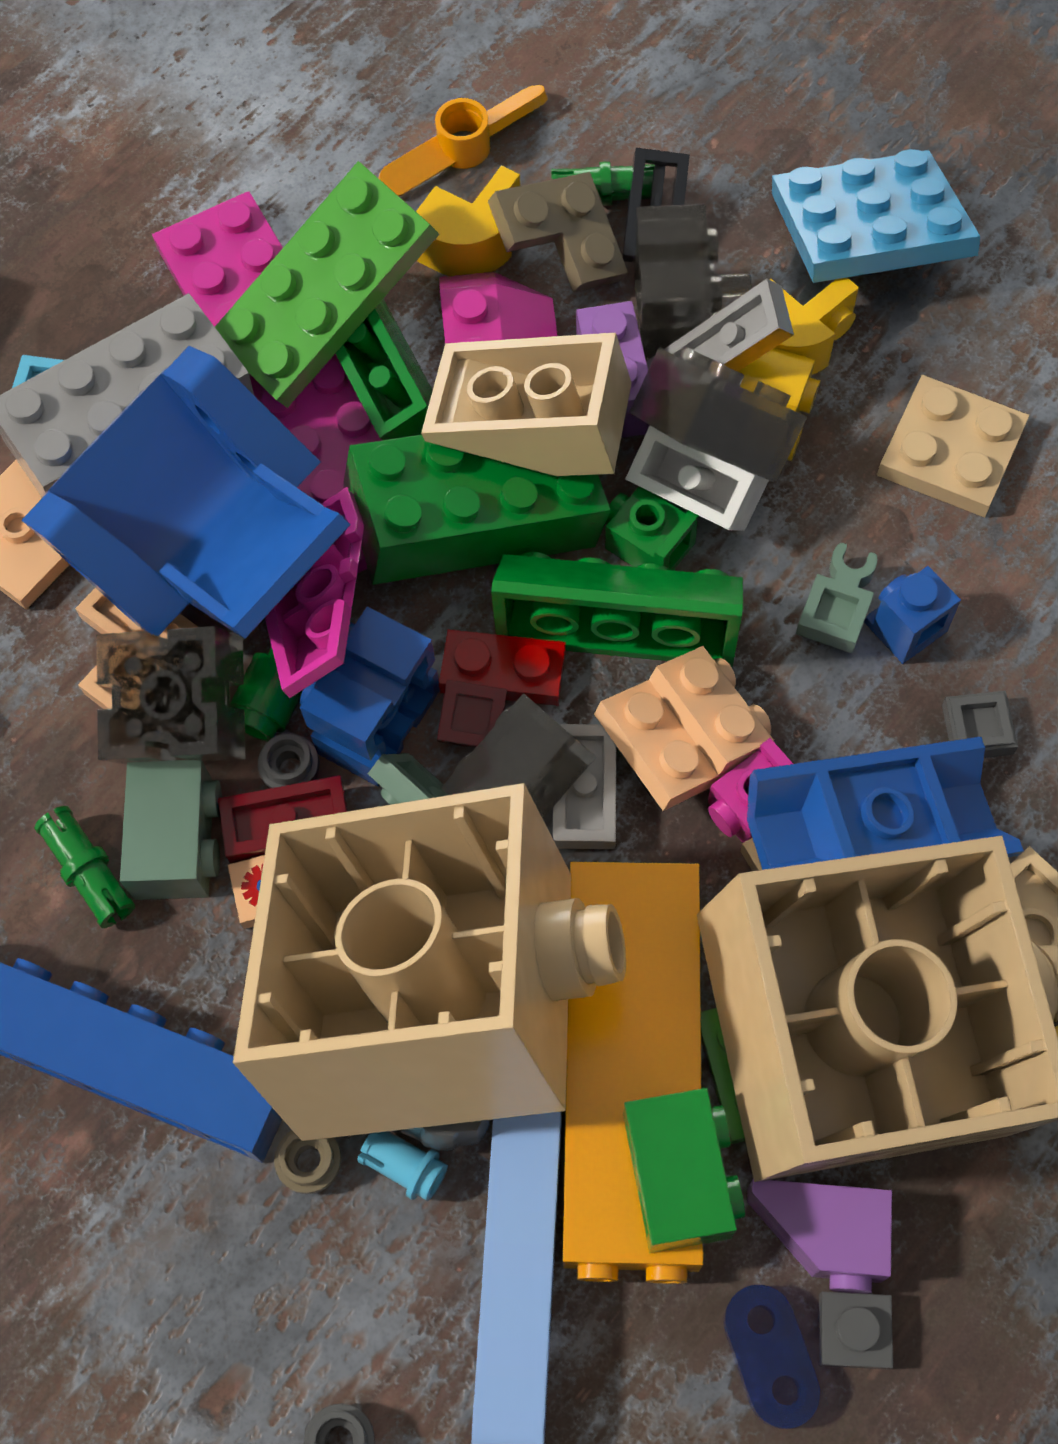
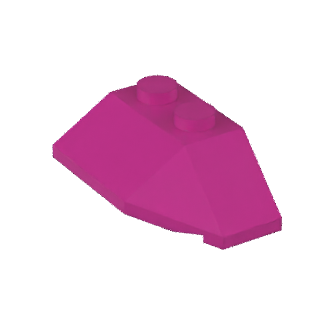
(493, 309)

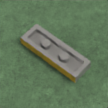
(741, 329)

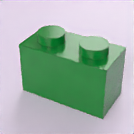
(681, 1170)

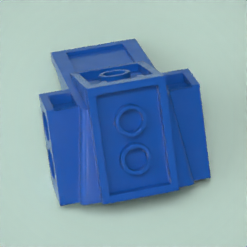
(190, 503)

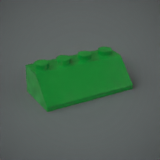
(618, 607)

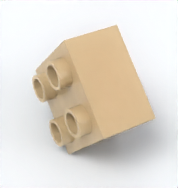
(418, 966)
(882, 1006)

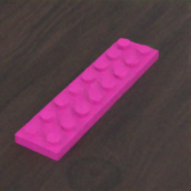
(215, 262)

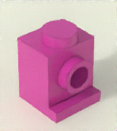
(728, 793)

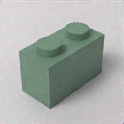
(169, 830)

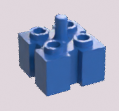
(373, 696)

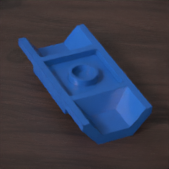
(871, 804)

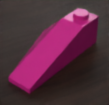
(314, 617)

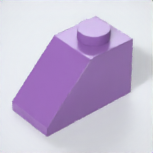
(830, 1229)

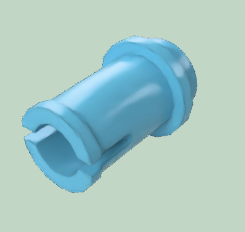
(404, 1164)

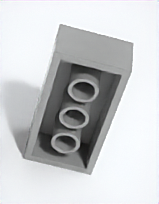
(70, 404)

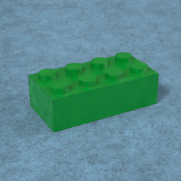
(455, 510)

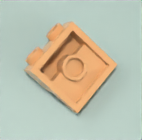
(684, 726)

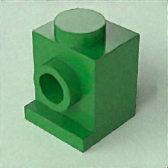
(662, 542)

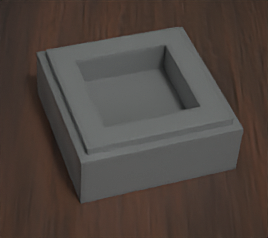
(982, 716)

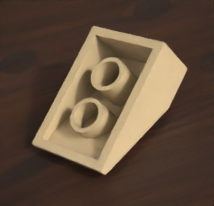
(533, 402)

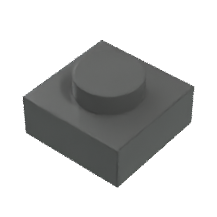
(855, 1330)

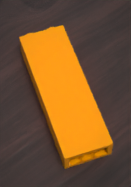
(624, 1047)

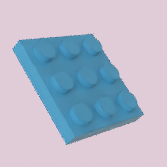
(874, 215)

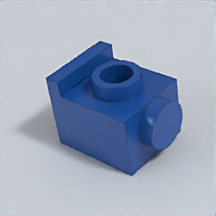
(913, 613)

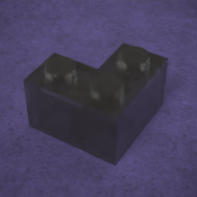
(712, 413)

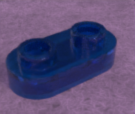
(771, 1356)

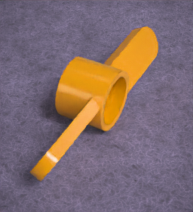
(458, 151)

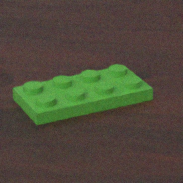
(324, 283)

